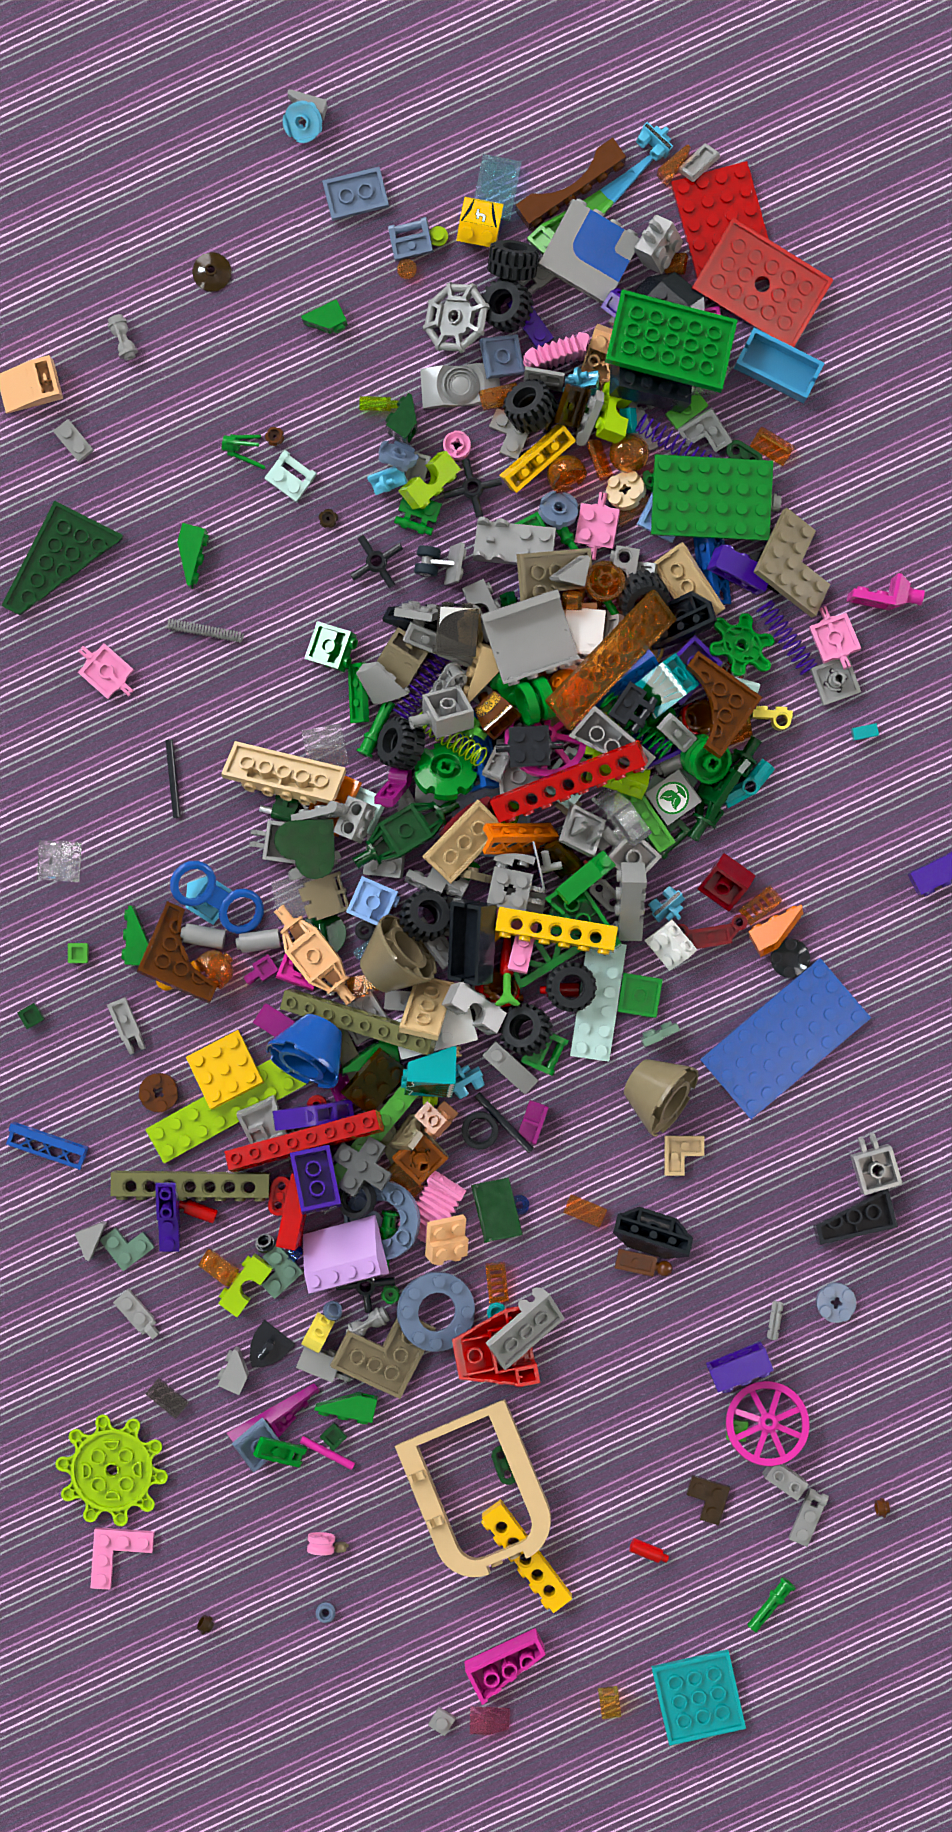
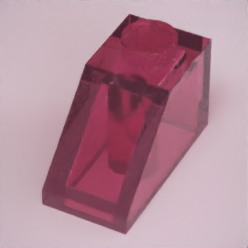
(488, 1720)

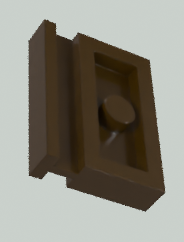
(572, 405)
(561, 852)

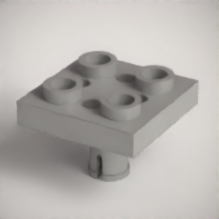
(417, 612)
(835, 680)

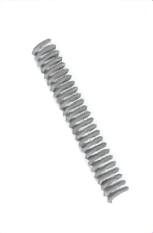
(206, 633)

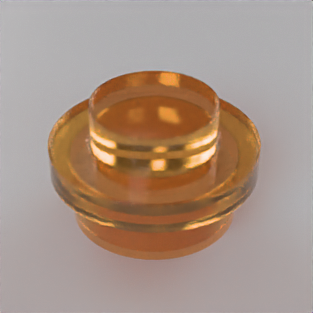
(406, 269)

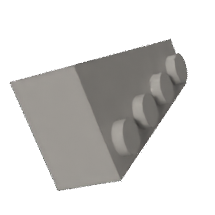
(604, 735)
(631, 900)

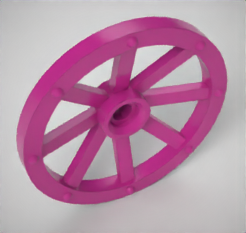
(537, 772)
(761, 1426)

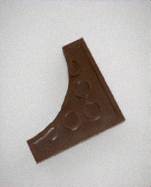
(729, 701)
(167, 959)

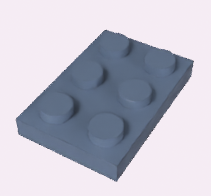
(355, 193)

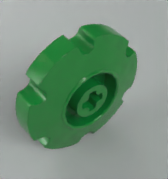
(445, 772)

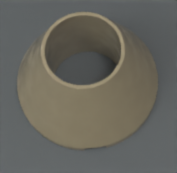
(394, 959)
(659, 1092)

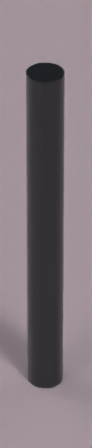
(172, 778)
(503, 1122)

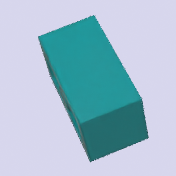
(631, 414)
(864, 732)

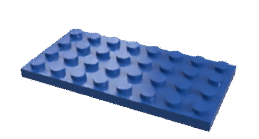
(785, 1038)

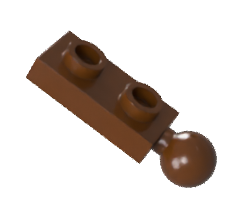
(641, 1263)

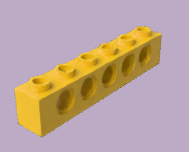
(507, 916)
(560, 1594)

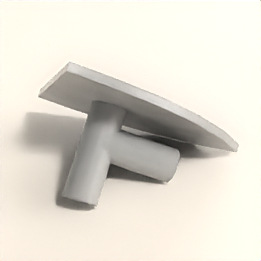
(547, 865)

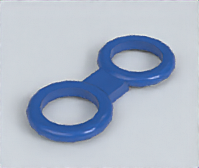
(217, 897)

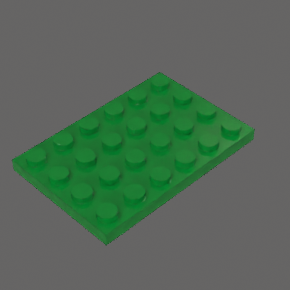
(671, 341)
(711, 497)

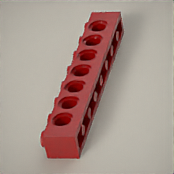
(631, 751)
(317, 1136)

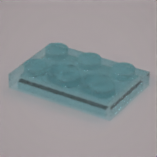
(498, 182)

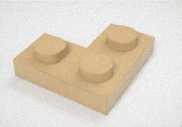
(676, 1149)

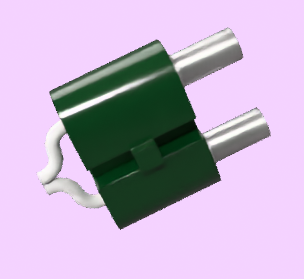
(282, 809)

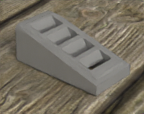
(321, 104)

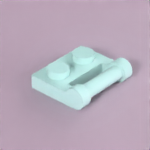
(288, 482)

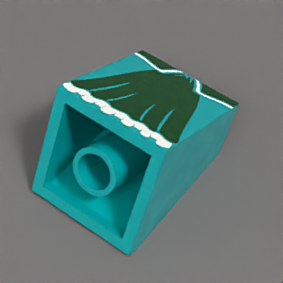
(668, 684)
(431, 1074)

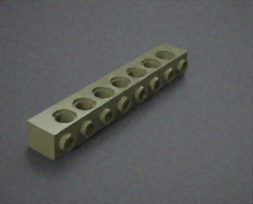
(354, 1020)
(261, 1180)

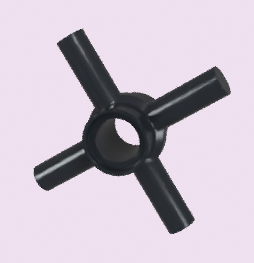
(471, 480)
(379, 569)
(366, 1291)

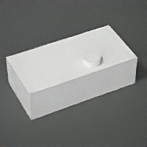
(454, 1031)

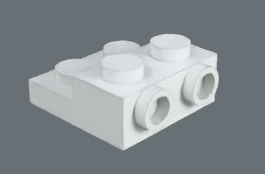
(671, 945)

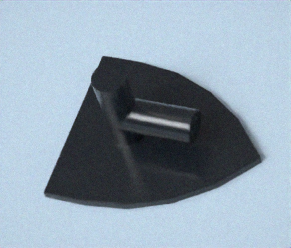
(268, 1345)

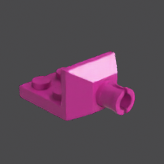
(898, 595)

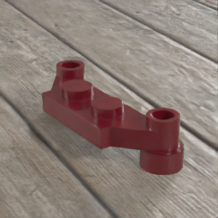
(714, 935)

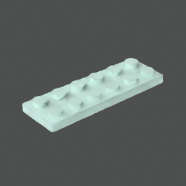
(596, 1022)

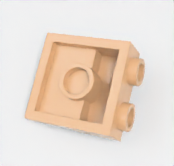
(446, 1240)

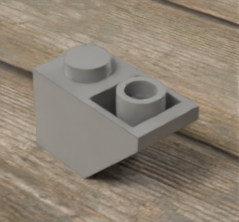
(235, 1373)

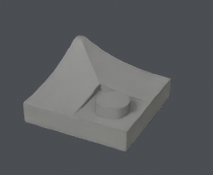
(258, 1120)

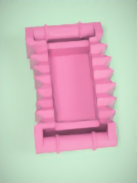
(558, 353)
(437, 1201)

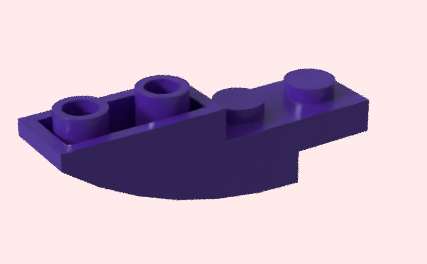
(312, 1114)
(168, 1216)

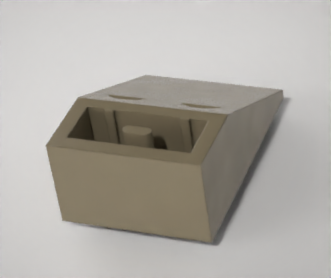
(402, 659)

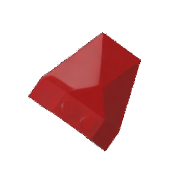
(478, 1363)

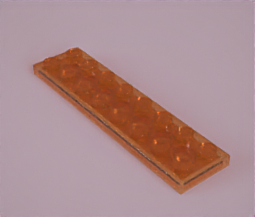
(610, 659)

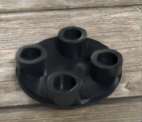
(790, 958)

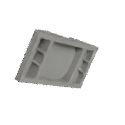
(454, 385)

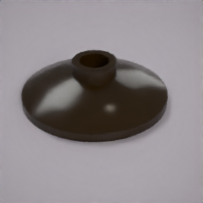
(212, 281)

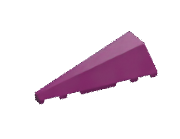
(279, 1416)

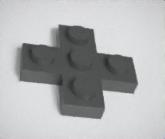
(362, 1166)

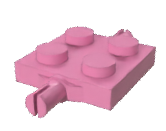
(597, 525)
(834, 638)
(106, 671)

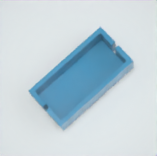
(779, 365)

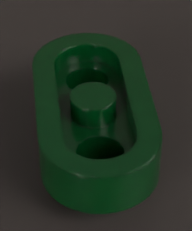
(745, 451)
(501, 1466)

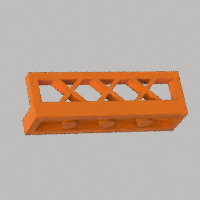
(517, 833)

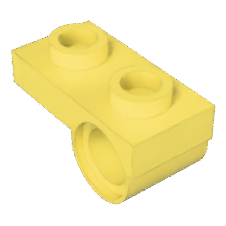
(762, 712)
(317, 1333)

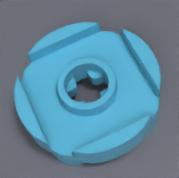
(310, 114)

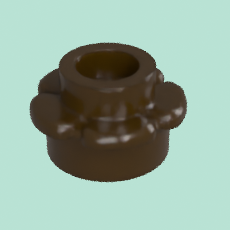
(328, 513)
(205, 1624)

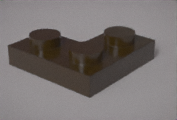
(714, 1497)

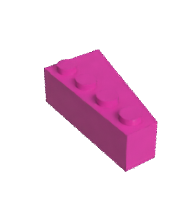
(503, 1663)

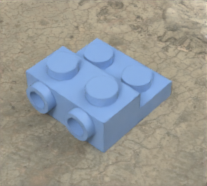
(372, 901)

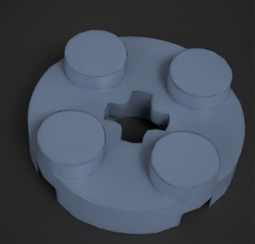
(398, 454)
(555, 518)
(846, 1297)

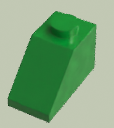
(326, 318)

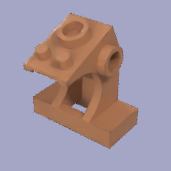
(436, 1119)

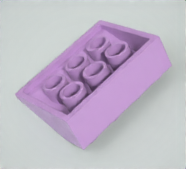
(343, 1254)

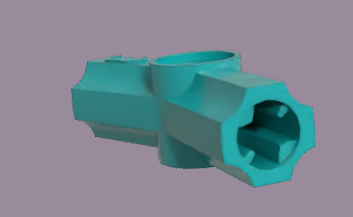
(757, 776)

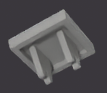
(582, 830)

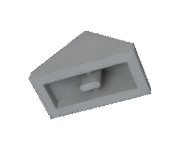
(573, 573)
(89, 1239)

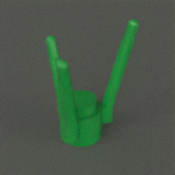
(232, 444)

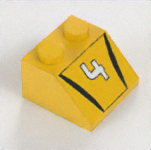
(479, 222)

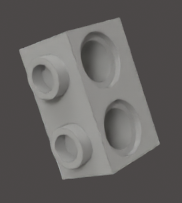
(631, 565)
(354, 819)
(786, 1480)

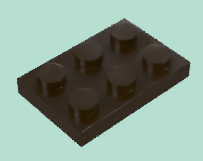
(374, 1081)

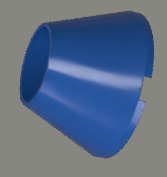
(309, 1051)

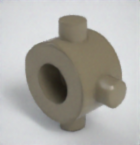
(340, 1547)

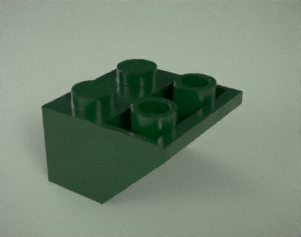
(403, 423)

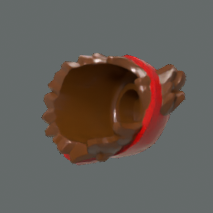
(697, 716)
(494, 990)

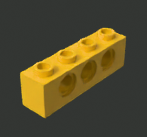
(537, 458)

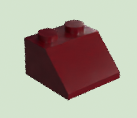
(726, 882)

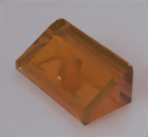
(772, 446)
(599, 459)

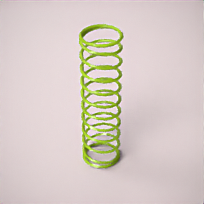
(461, 746)

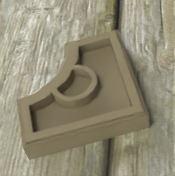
(407, 1135)

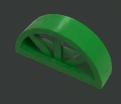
(543, 968)

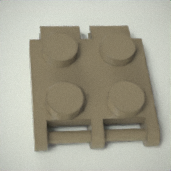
(324, 897)

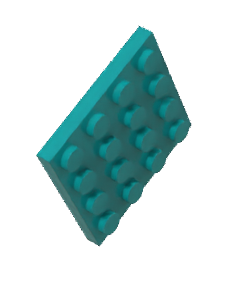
(698, 1697)

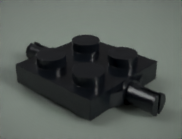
(529, 746)

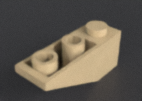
(480, 672)

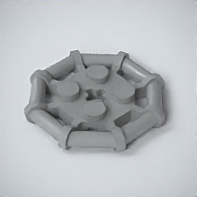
(465, 320)

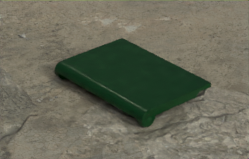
(496, 1209)

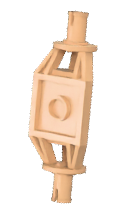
(313, 955)

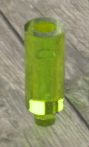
(376, 403)

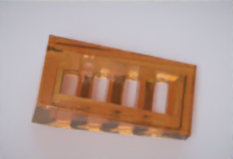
(669, 168)
(573, 599)
(777, 900)
(491, 1267)

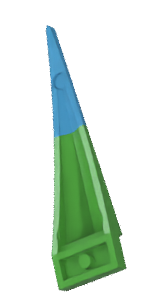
(601, 200)

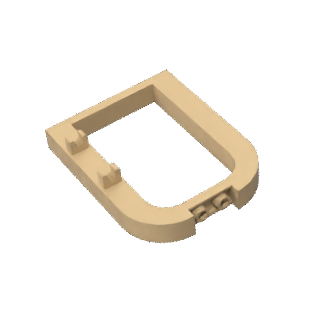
(434, 1512)

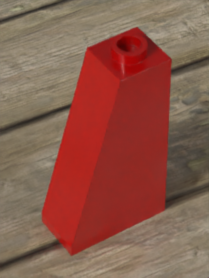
(292, 1220)

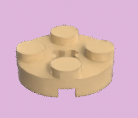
(621, 481)

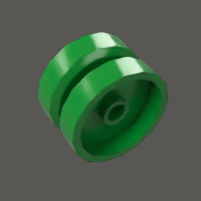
(531, 700)
(703, 764)

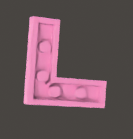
(521, 950)
(110, 1539)

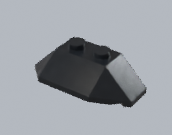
(671, 288)
(693, 617)
(653, 1233)

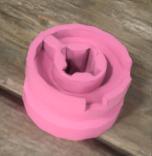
(457, 437)
(321, 1543)

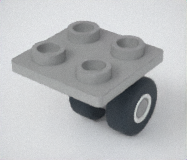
(429, 562)

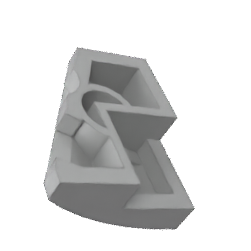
(380, 683)

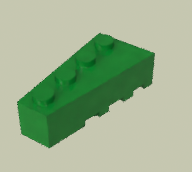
(581, 909)

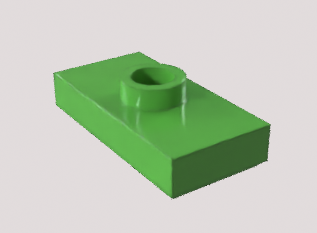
(697, 405)

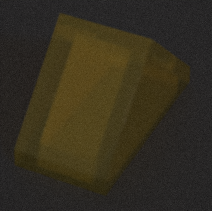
(609, 1702)

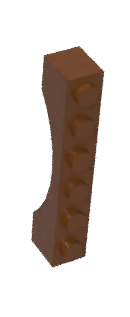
(539, 206)

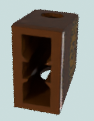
(495, 714)

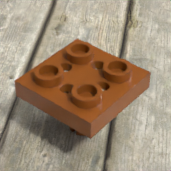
(424, 1162)

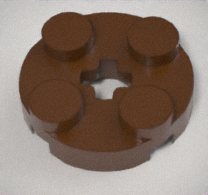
(147, 1093)

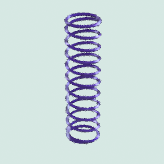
(667, 439)
(782, 639)
(420, 682)

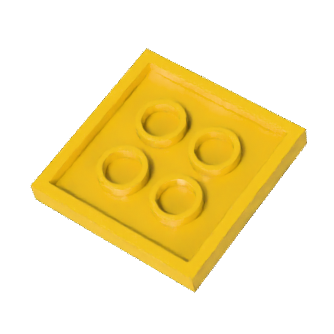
(224, 1069)

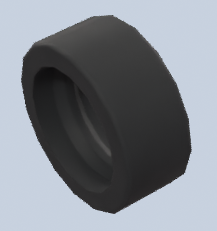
(465, 1133)
(370, 1203)

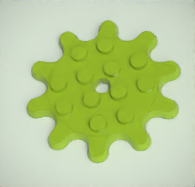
(107, 1491)

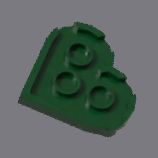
(309, 845)

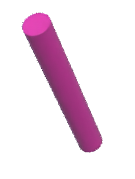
(327, 1453)

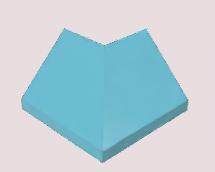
(204, 910)

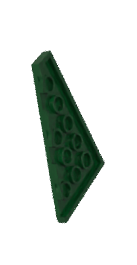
(60, 551)

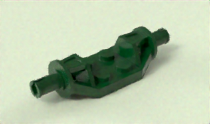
(716, 794)
(405, 831)

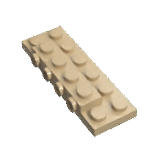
(283, 774)

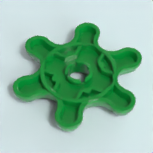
(745, 635)

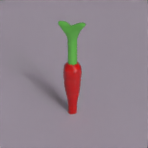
(506, 997)

